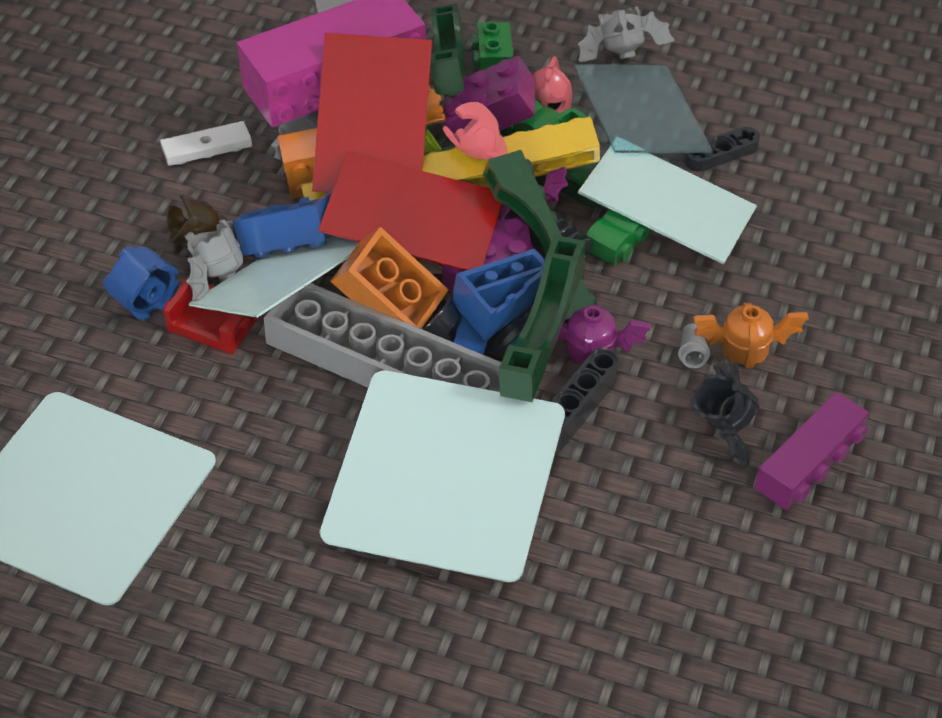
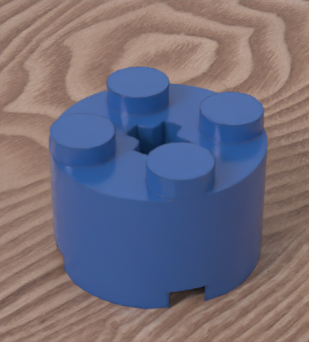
(141, 281)

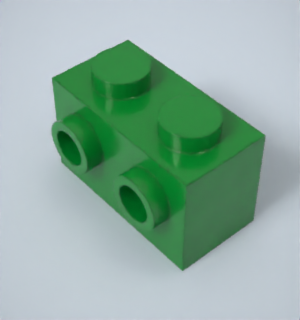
(492, 44)

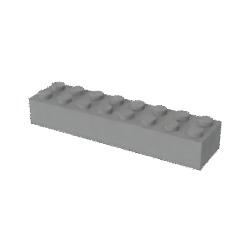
(363, 341)

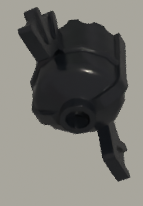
(727, 405)

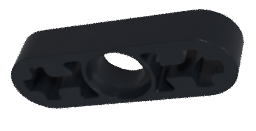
(738, 141)

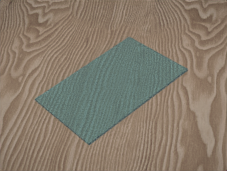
(642, 109)

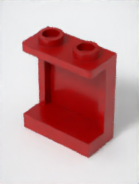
(207, 326)

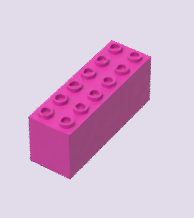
(285, 64)

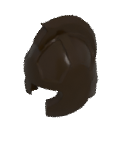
(201, 219)

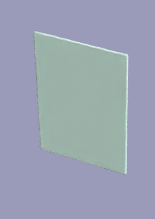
(669, 201)
(275, 278)

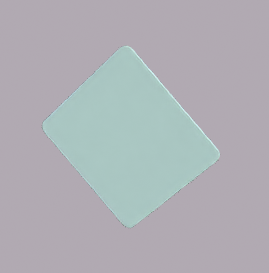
(444, 476)
(91, 495)

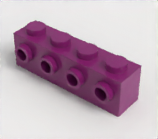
(812, 451)

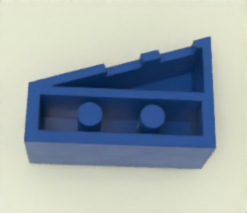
(282, 227)
(498, 291)

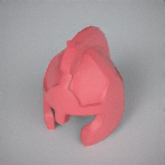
(553, 86)
(481, 136)

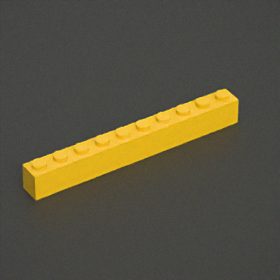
(547, 148)

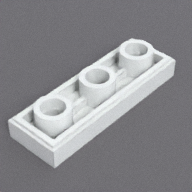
(206, 143)

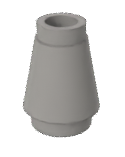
(693, 348)

